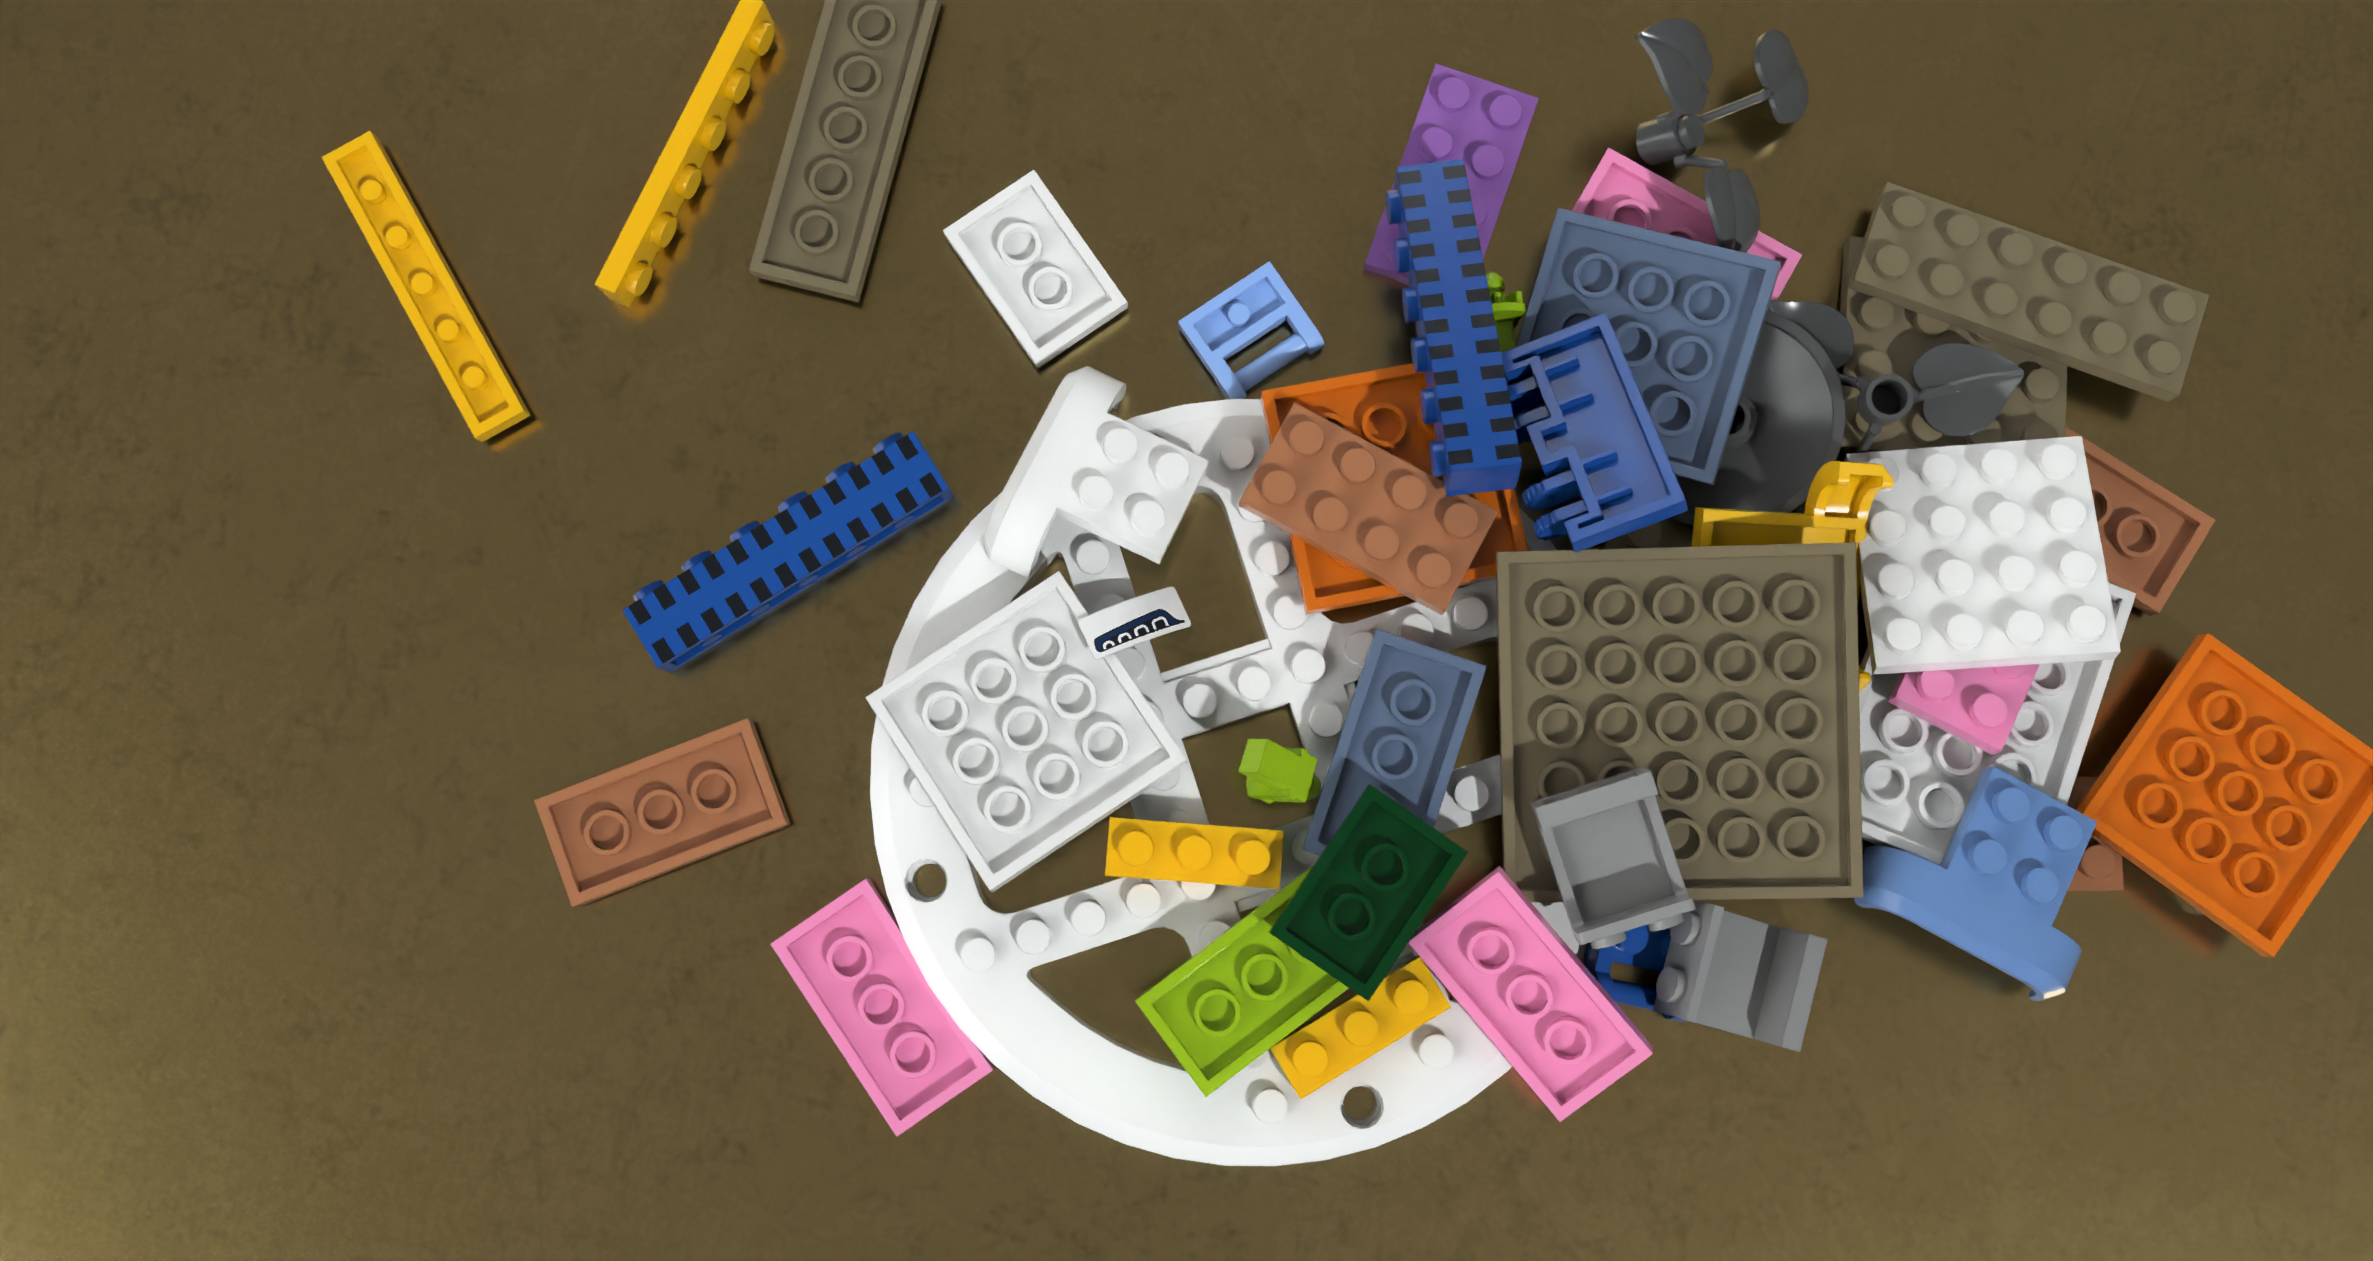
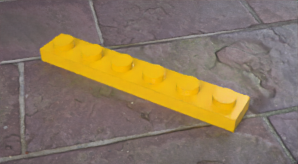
(678, 167)
(426, 286)

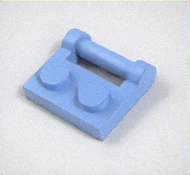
(1242, 317)

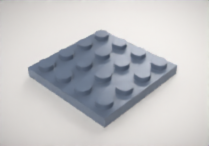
(1680, 315)

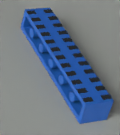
(1455, 329)
(787, 552)

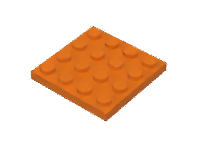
(1386, 412)
(2234, 795)

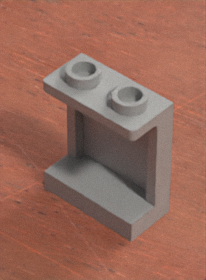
(1612, 858)

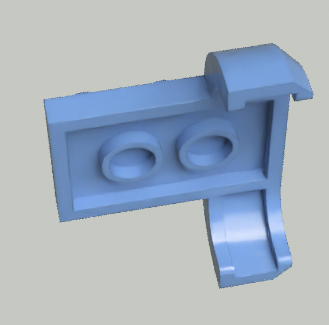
(1994, 883)

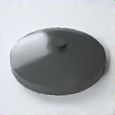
(1782, 428)

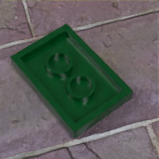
(1368, 892)

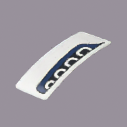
(1133, 622)

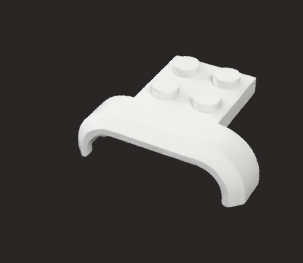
(1093, 475)

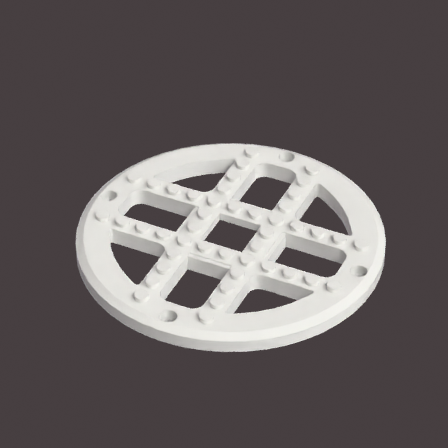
(984, 957)

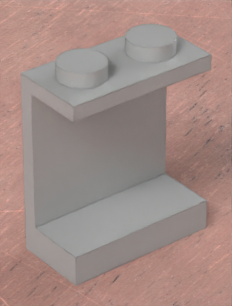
(1740, 976)

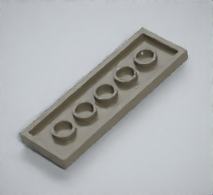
(844, 144)
(2029, 292)

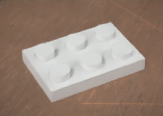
(1035, 268)

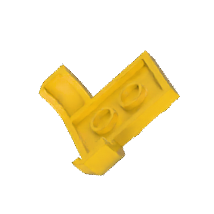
(1833, 513)

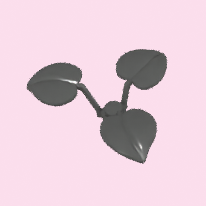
(1683, 70)
(1958, 382)

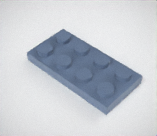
(1398, 732)

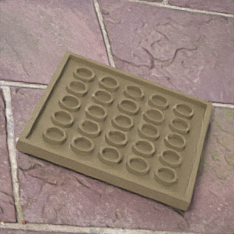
(1713, 675)

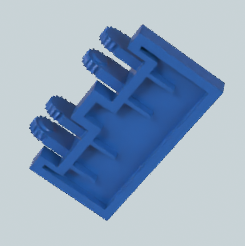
(1595, 428)

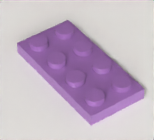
(1469, 122)

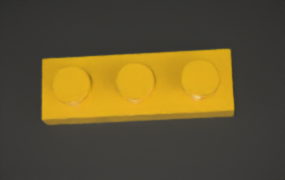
(1194, 853)
(1360, 1027)

